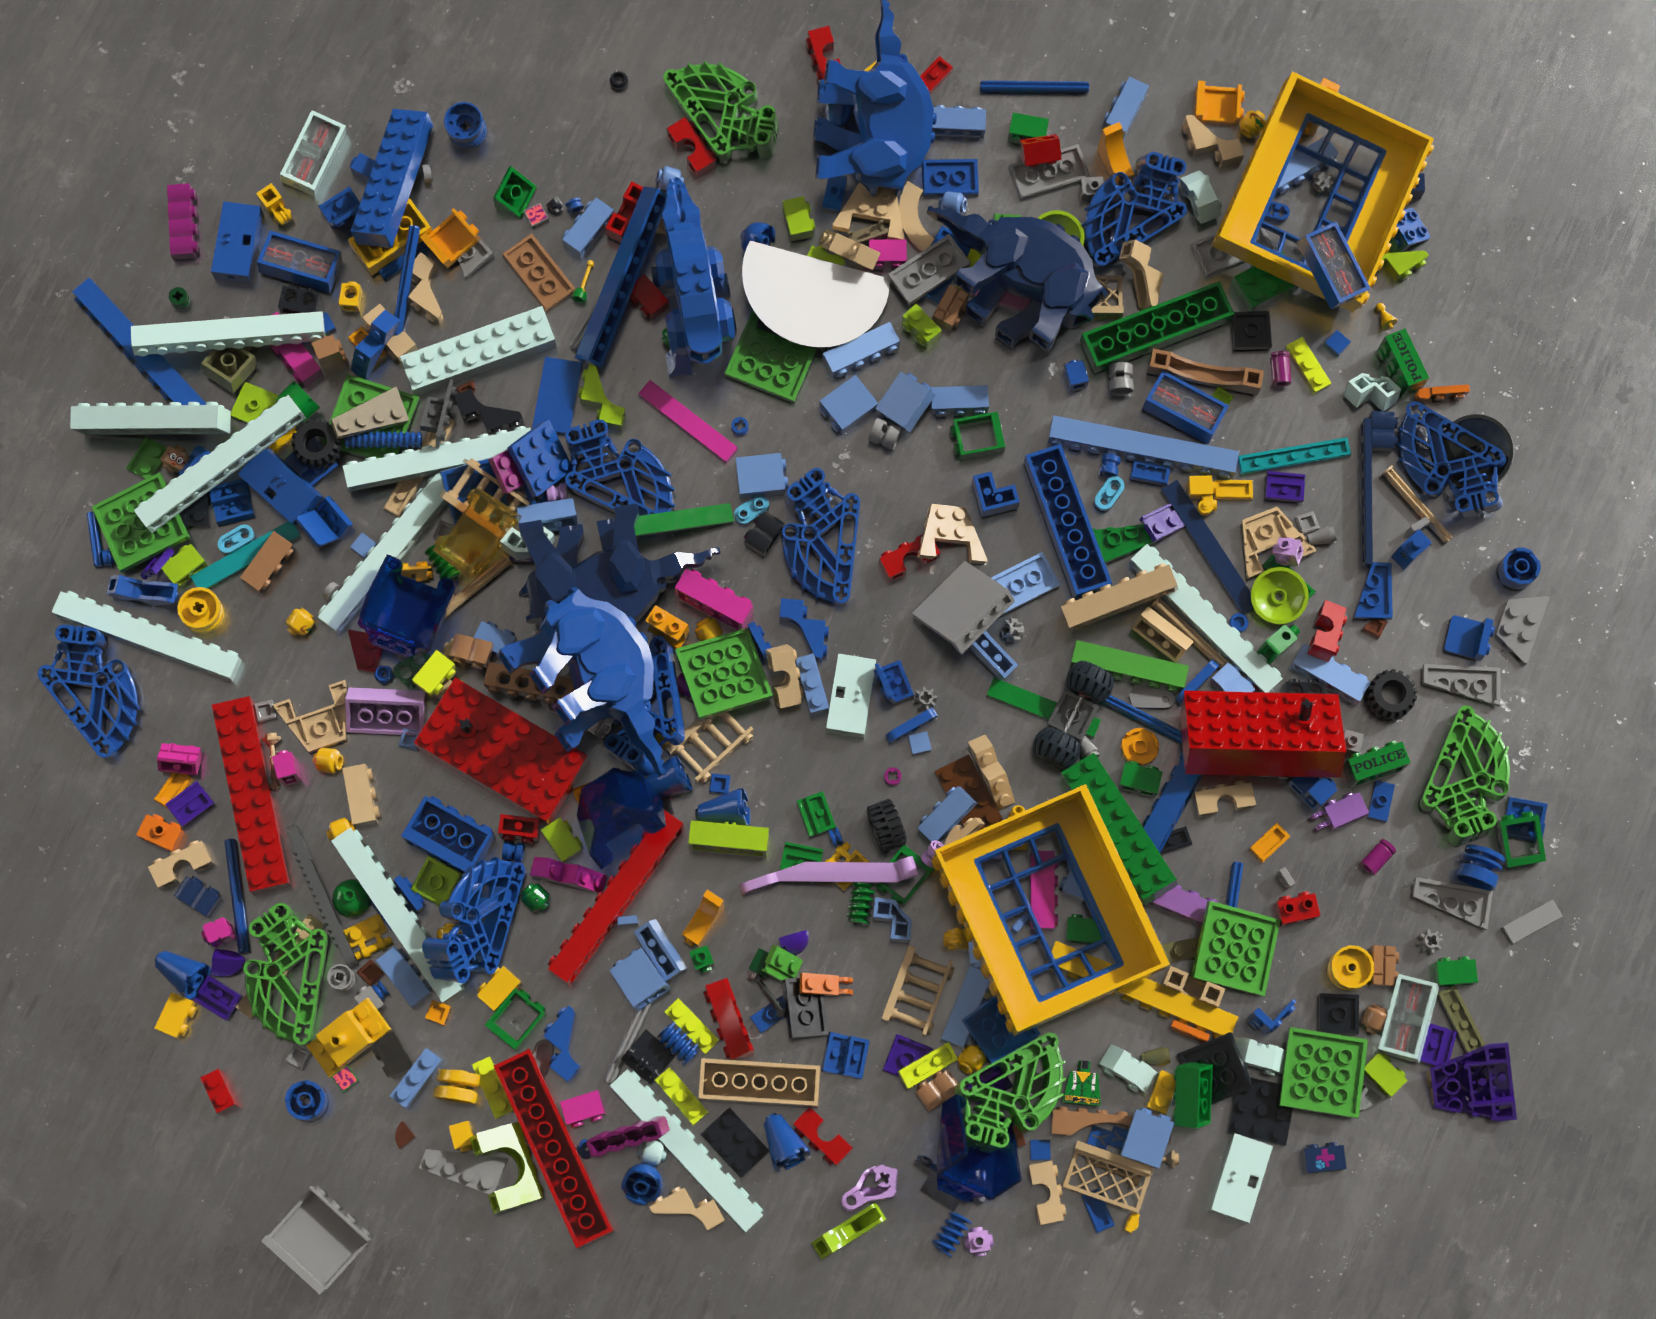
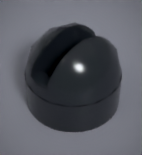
(554, 205)

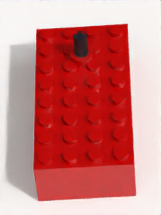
(1262, 734)
(501, 752)

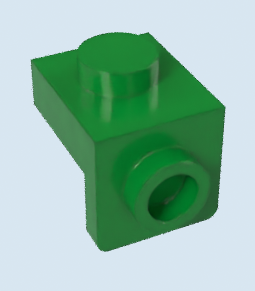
(702, 959)

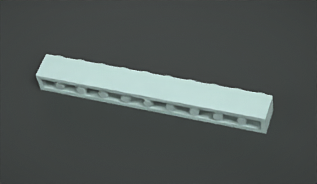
(227, 333)
(426, 461)
(219, 464)
(396, 542)
(1212, 626)
(147, 636)
(390, 906)
(688, 1153)

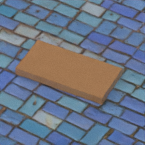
(539, 272)

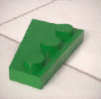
(1121, 541)

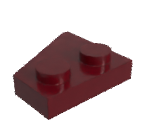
(365, 654)

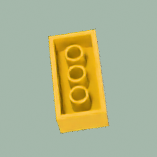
(377, 257)

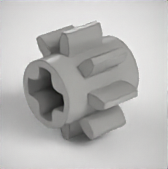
(1322, 181)
(1012, 630)
(922, 704)
(1435, 941)

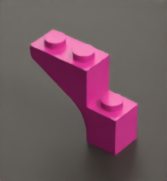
(568, 874)

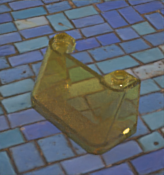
(477, 534)

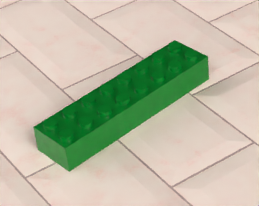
(1157, 326)
(1137, 851)

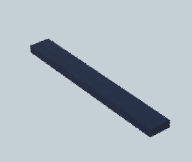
(1366, 493)
(1209, 546)

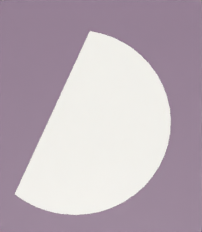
(810, 297)

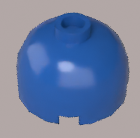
(759, 233)
(642, 1184)

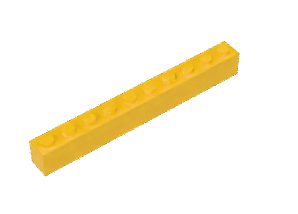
(1155, 996)

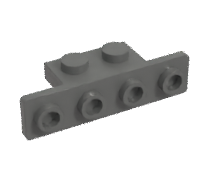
(436, 414)
(930, 1184)

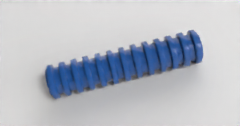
(385, 440)

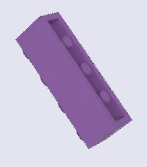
(1183, 904)

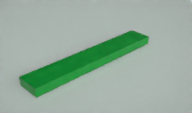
(684, 519)
(1029, 702)

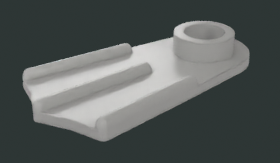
(1150, 697)

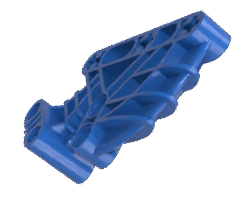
(1158, 174)
(591, 447)
(1475, 491)
(812, 497)
(80, 647)
(663, 674)
(486, 891)

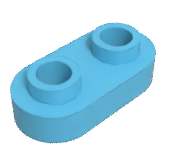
(1108, 494)
(751, 510)
(235, 538)

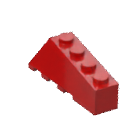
(728, 1019)

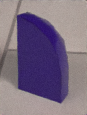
(795, 942)
(226, 962)

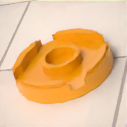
(1140, 746)

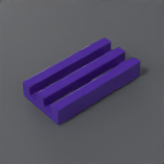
(156, 564)

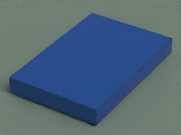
(950, 176)

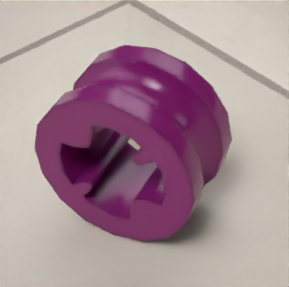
(892, 770)

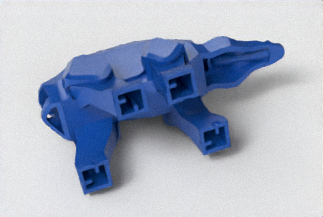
(890, 112)
(698, 281)
(606, 665)

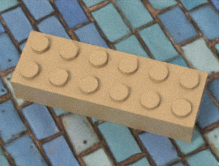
(1121, 597)
(759, 1083)

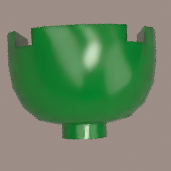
(351, 899)

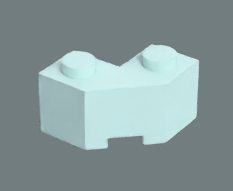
(1202, 196)
(1380, 391)
(514, 545)
(1266, 1057)
(1121, 1064)

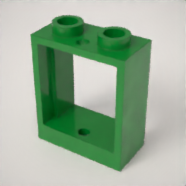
(993, 419)
(906, 852)
(1522, 859)
(523, 996)

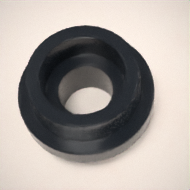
(618, 75)

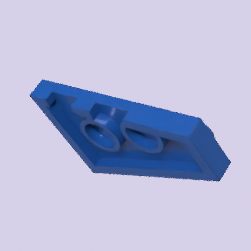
(1376, 594)

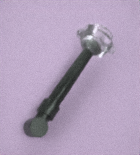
(754, 977)

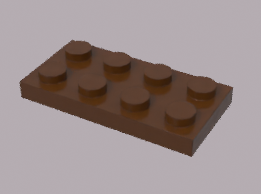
(965, 775)

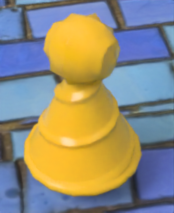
(1387, 319)

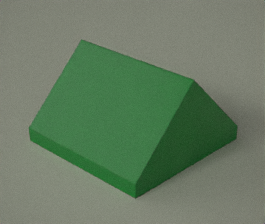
(514, 193)

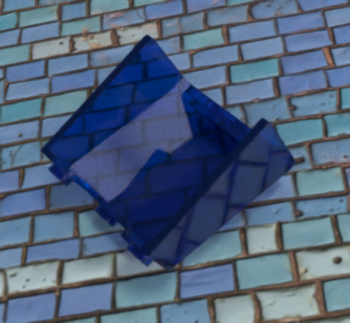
(404, 612)
(614, 805)
(968, 1171)

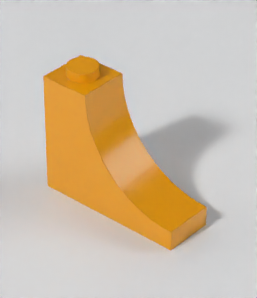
(1113, 153)
(703, 919)

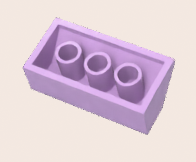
(385, 711)

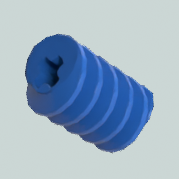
(678, 1043)
(951, 1233)

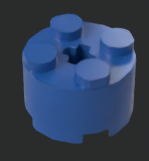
(1526, 561)
(317, 1098)

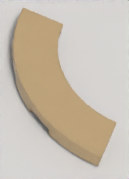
(910, 220)

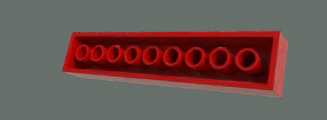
(251, 795)
(614, 901)
(553, 1149)

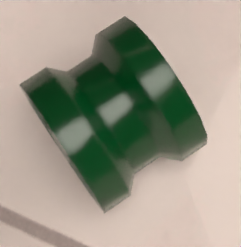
(183, 299)

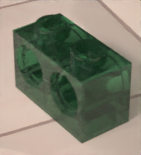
(409, 665)

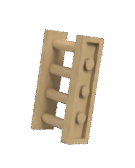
(452, 495)
(691, 735)
(905, 976)

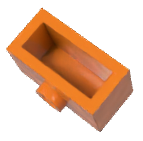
(160, 833)

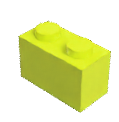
(434, 674)

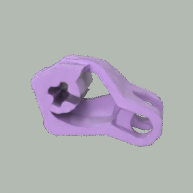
(865, 1195)

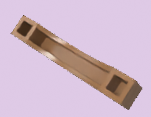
(1231, 378)
(1069, 1122)

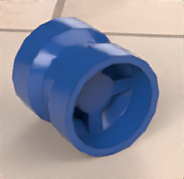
(1109, 465)
(513, 851)

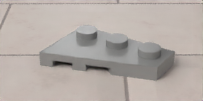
(475, 258)

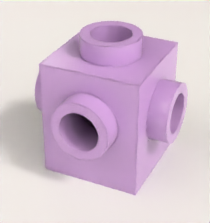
(1288, 551)
(978, 1250)

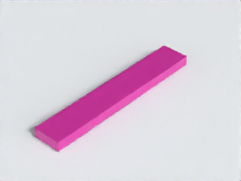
(688, 421)

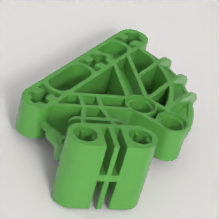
(757, 131)
(1467, 819)
(279, 931)
(984, 1127)

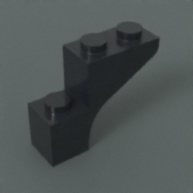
(494, 418)

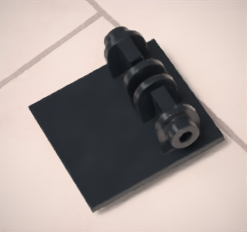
(647, 1057)

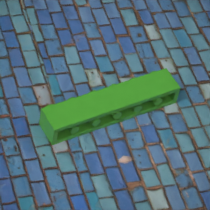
(1133, 666)

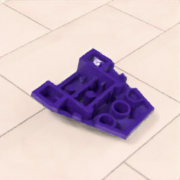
(1477, 1083)

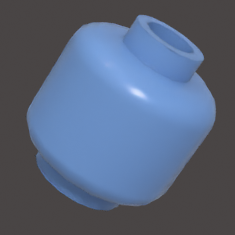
(665, 174)
(953, 201)

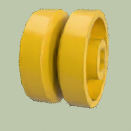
(200, 599)
(1353, 957)
(457, 1083)

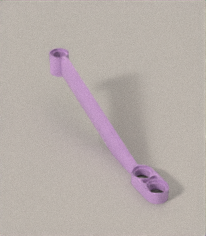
(837, 872)

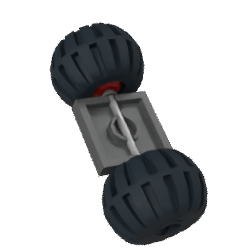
(1073, 715)

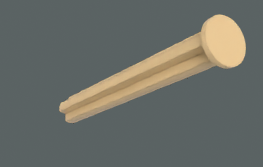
(1416, 504)
(479, 582)
(1199, 642)

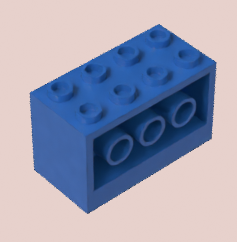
(435, 840)

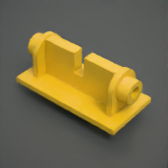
(420, 570)

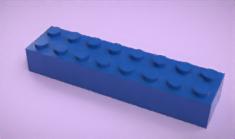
(392, 178)
(1067, 521)

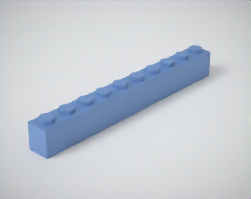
(1143, 447)

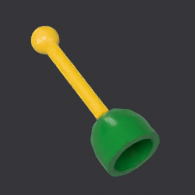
(579, 294)

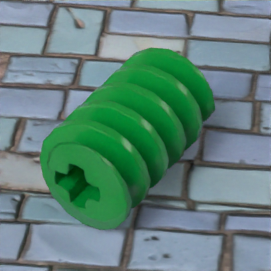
(442, 567)
(860, 903)

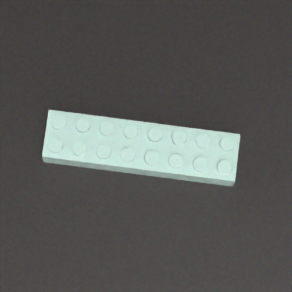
(478, 351)
(150, 419)

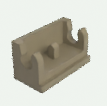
(872, 232)

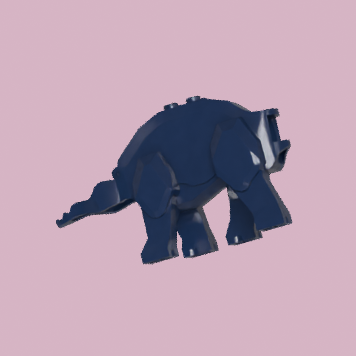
(1028, 261)
(610, 575)

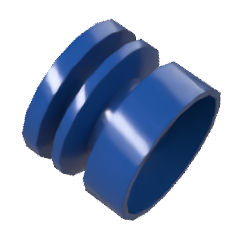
(457, 120)
(1480, 867)

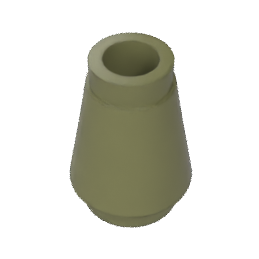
(1157, 1056)

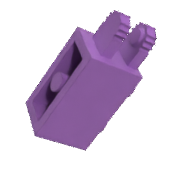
(1341, 812)

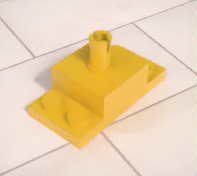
(348, 1037)

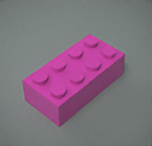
(714, 600)

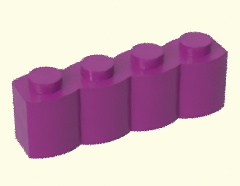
(181, 221)
(628, 1136)

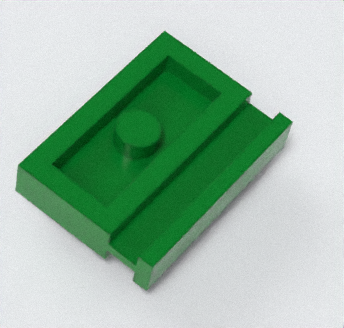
(816, 814)
(796, 854)

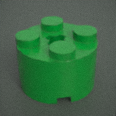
(301, 399)

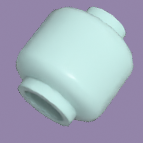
(651, 1152)

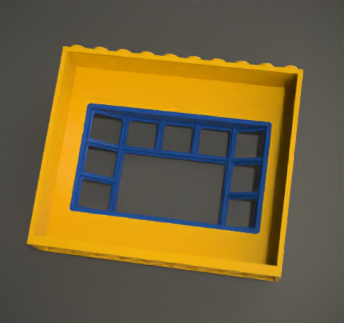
(1374, 212)
(1104, 888)

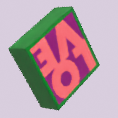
(345, 1078)

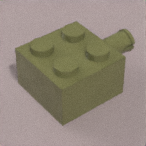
(229, 366)

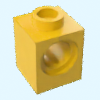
(350, 304)
(460, 1136)

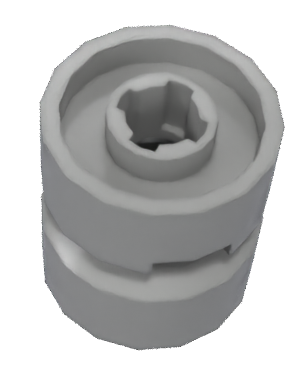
(1121, 378)
(885, 433)
(341, 978)

